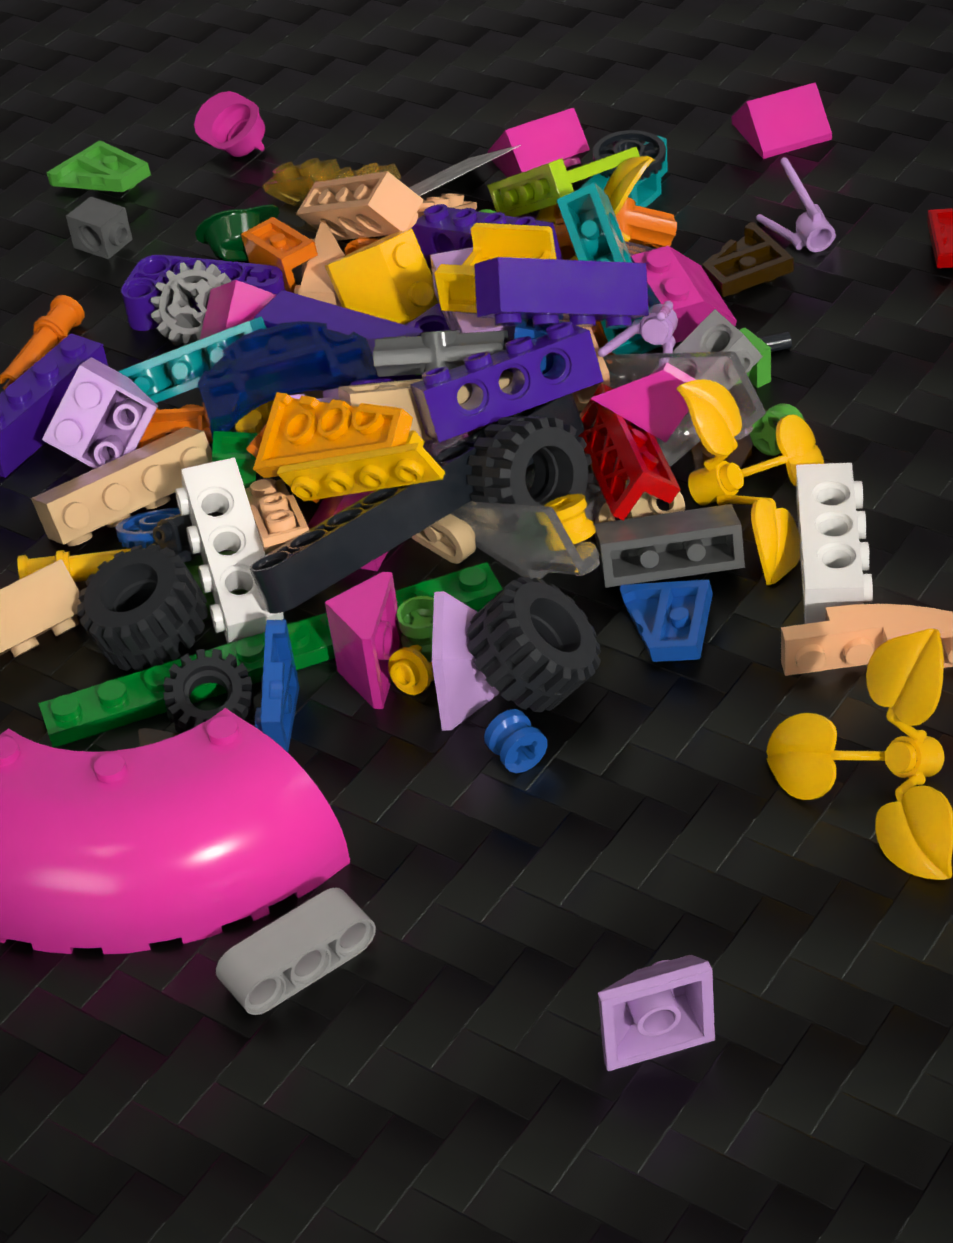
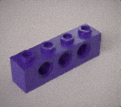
(449, 229)
(572, 370)

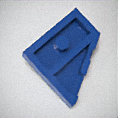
(670, 617)
(279, 685)

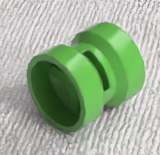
(415, 626)

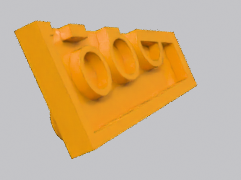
(318, 430)

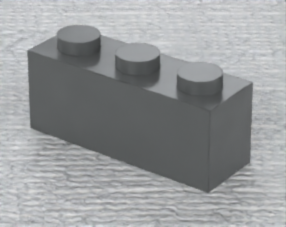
(669, 545)

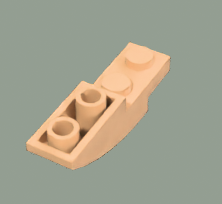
(275, 513)
(855, 633)

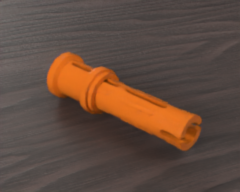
(48, 333)

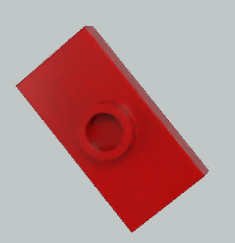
(941, 234)

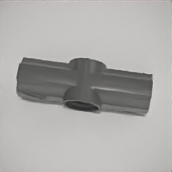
(432, 350)

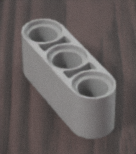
(295, 951)

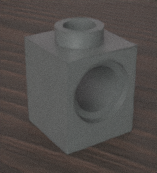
(99, 227)

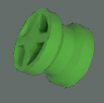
(764, 430)

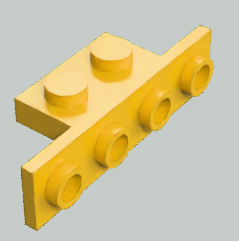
(363, 471)

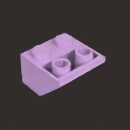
(100, 415)

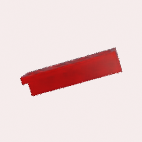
(636, 454)

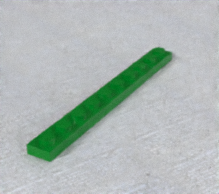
(141, 693)

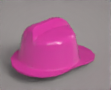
(230, 124)

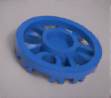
(139, 528)

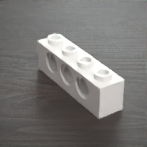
(221, 489)
(830, 538)

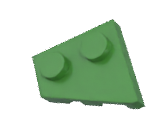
(100, 169)

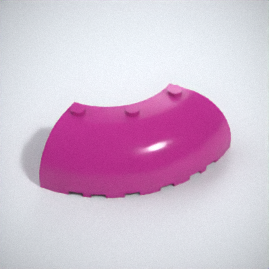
(156, 838)

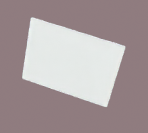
(456, 171)

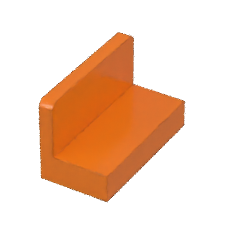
(278, 246)

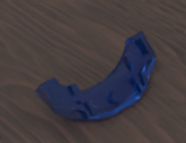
(281, 360)

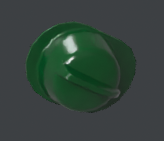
(224, 230)

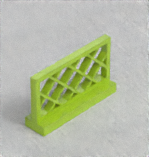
(547, 183)

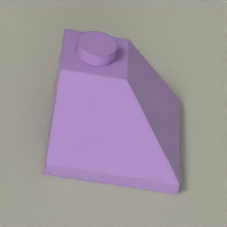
(458, 682)
(657, 1011)

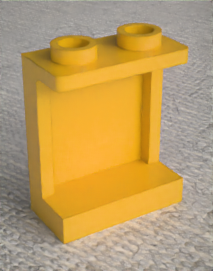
(457, 282)

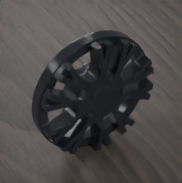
(654, 149)

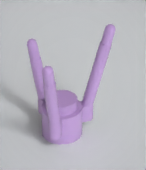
(811, 226)
(654, 329)

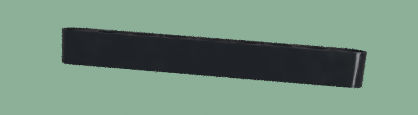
(378, 523)

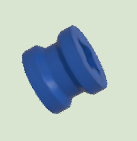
(515, 741)

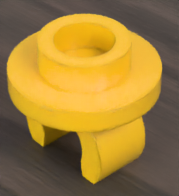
(410, 670)

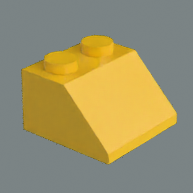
(385, 279)

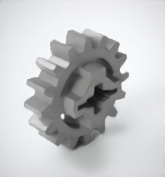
(175, 311)

